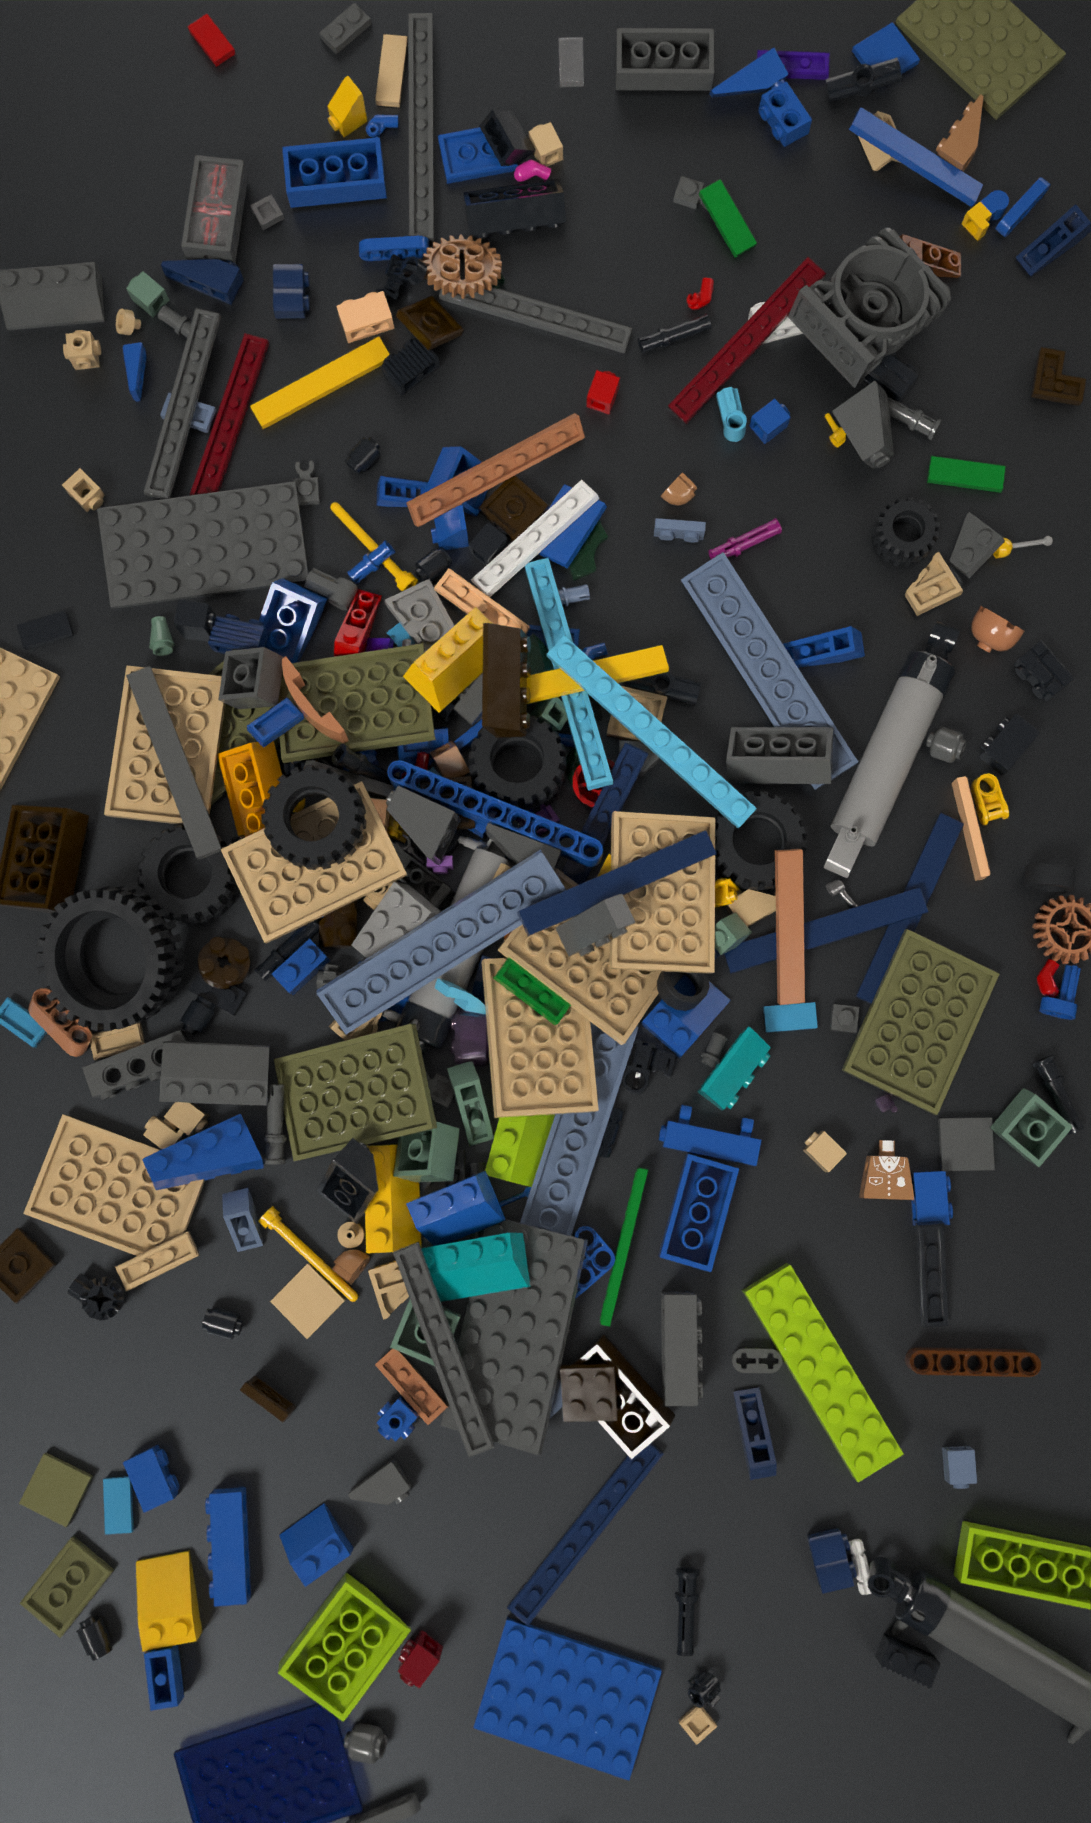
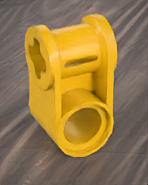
(989, 801)

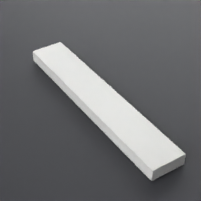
(535, 538)

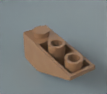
(964, 137)

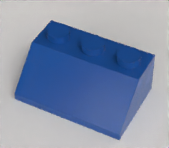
(456, 1210)

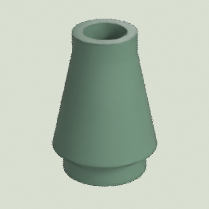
(160, 639)

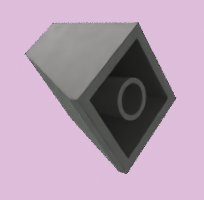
(868, 424)
(424, 821)

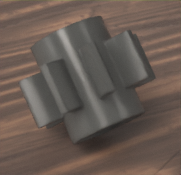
(325, 976)

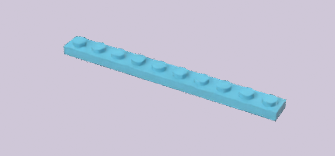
(576, 705)
(651, 732)

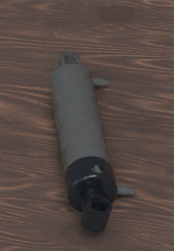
(986, 1642)

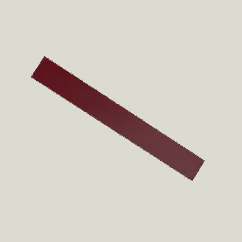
(744, 342)
(230, 415)

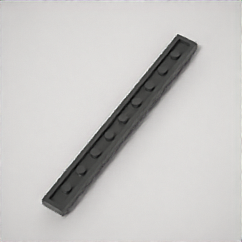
(421, 125)

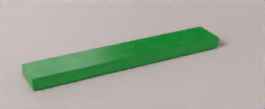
(623, 1247)

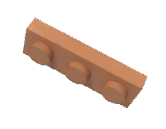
(411, 1385)

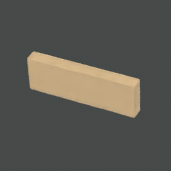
(391, 70)
(157, 1261)

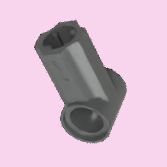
(337, 591)

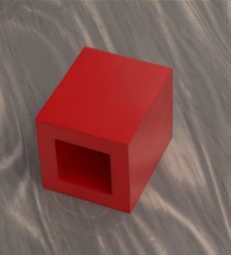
(603, 391)

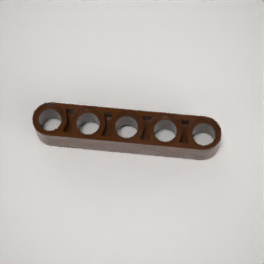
(985, 1364)

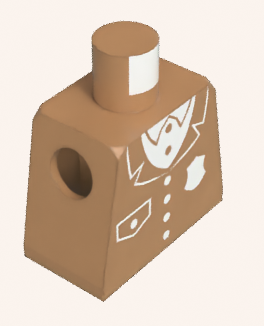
(886, 1175)

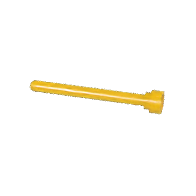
(403, 578)
(273, 1221)

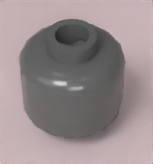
(946, 744)
(365, 1743)

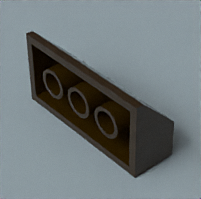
(505, 681)
(640, 1410)

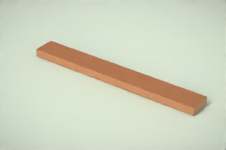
(495, 470)

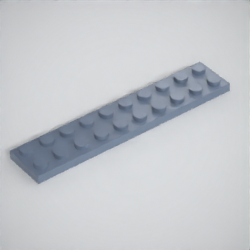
(760, 654)
(439, 943)
(575, 1144)

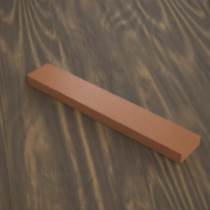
(789, 926)

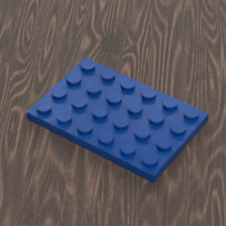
(567, 1698)

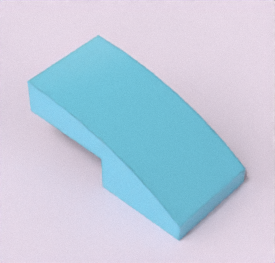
(462, 997)

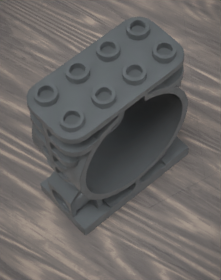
(878, 276)

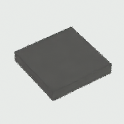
(966, 1144)

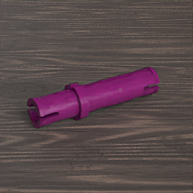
(755, 536)

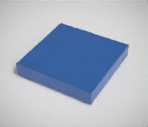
(884, 46)

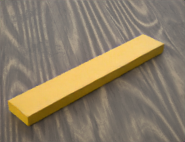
(320, 383)
(618, 667)

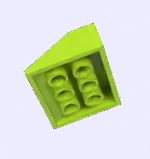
(343, 1647)

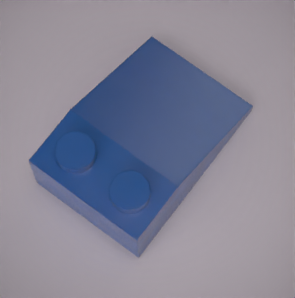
(291, 618)
(681, 1028)

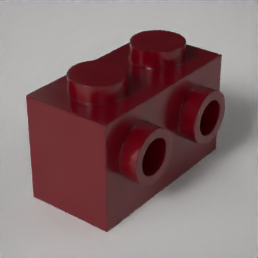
(419, 1659)

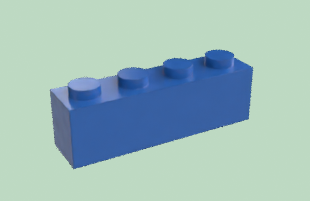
(229, 1546)

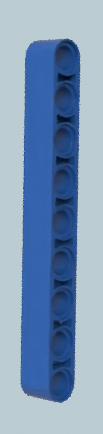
(487, 803)

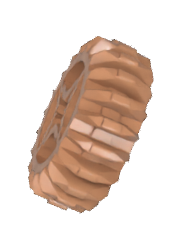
(1066, 940)

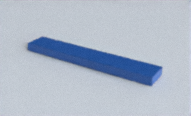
(916, 157)

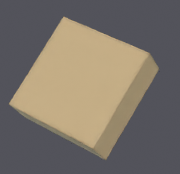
(697, 1724)

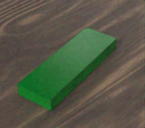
(727, 218)
(966, 474)
(531, 991)

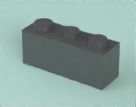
(596, 926)

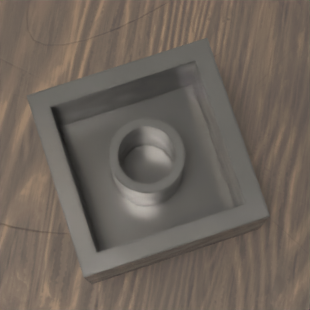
(251, 678)

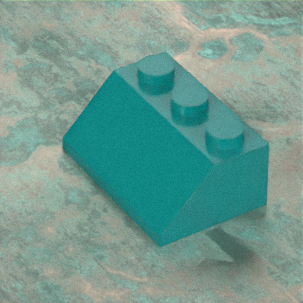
(735, 1069)

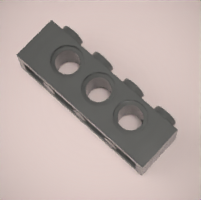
(99, 1073)

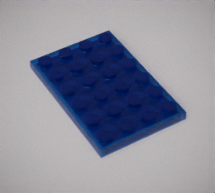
(271, 1772)

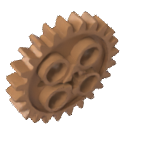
(481, 266)

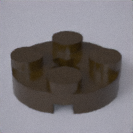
(229, 975)

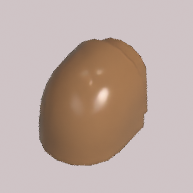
(679, 491)
(351, 1264)

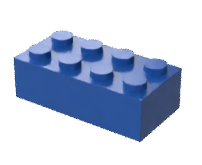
(334, 172)
(698, 1212)

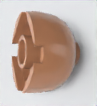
(994, 631)

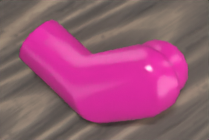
(531, 168)

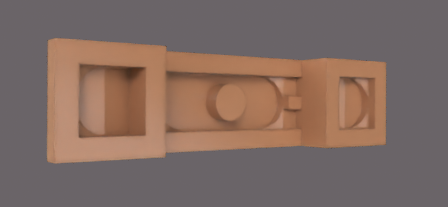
(327, 724)

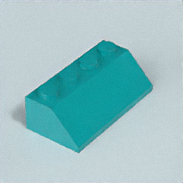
(478, 1266)

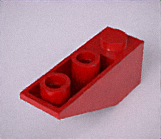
(357, 624)

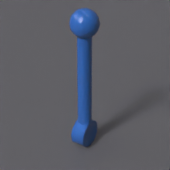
(526, 1193)

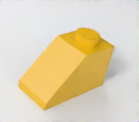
(347, 108)

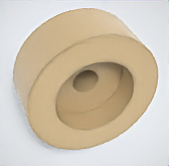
(126, 322)
(357, 1234)

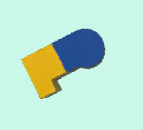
(988, 209)

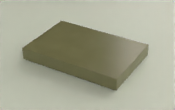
(66, 1586)

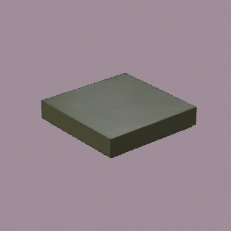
(56, 1489)

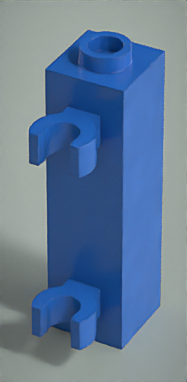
(710, 1142)

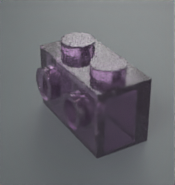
(470, 1038)

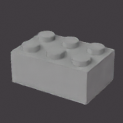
(395, 916)

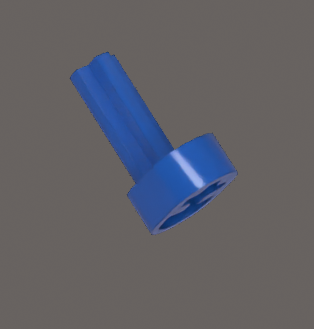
(1064, 1006)

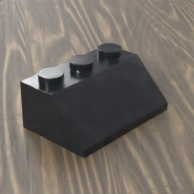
(351, 1180)

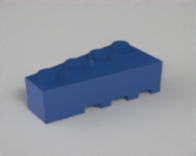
(208, 1154)

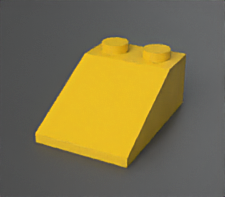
(167, 1601)

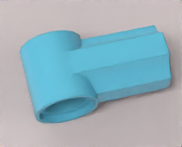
(731, 413)

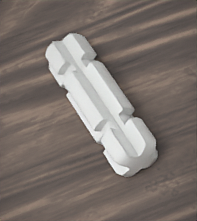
(861, 1564)

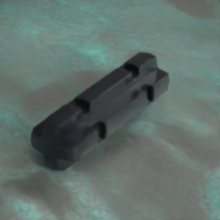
(610, 1133)

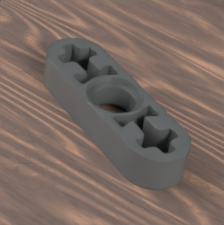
(390, 1812)

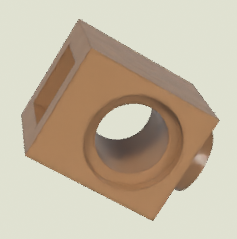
(449, 761)

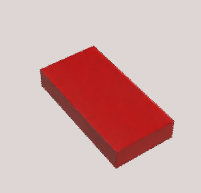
(211, 40)

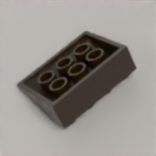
(41, 857)

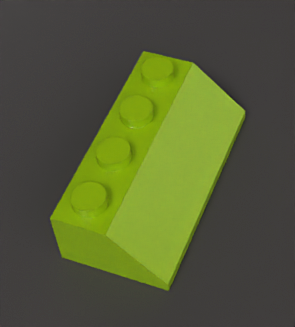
(518, 1148)

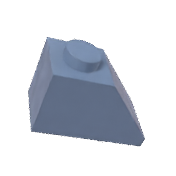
(242, 1219)

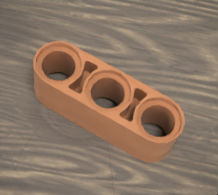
(62, 1034)

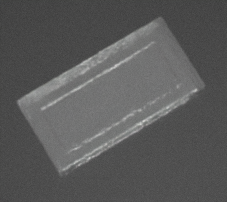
(571, 62)

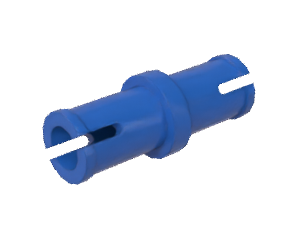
(371, 562)

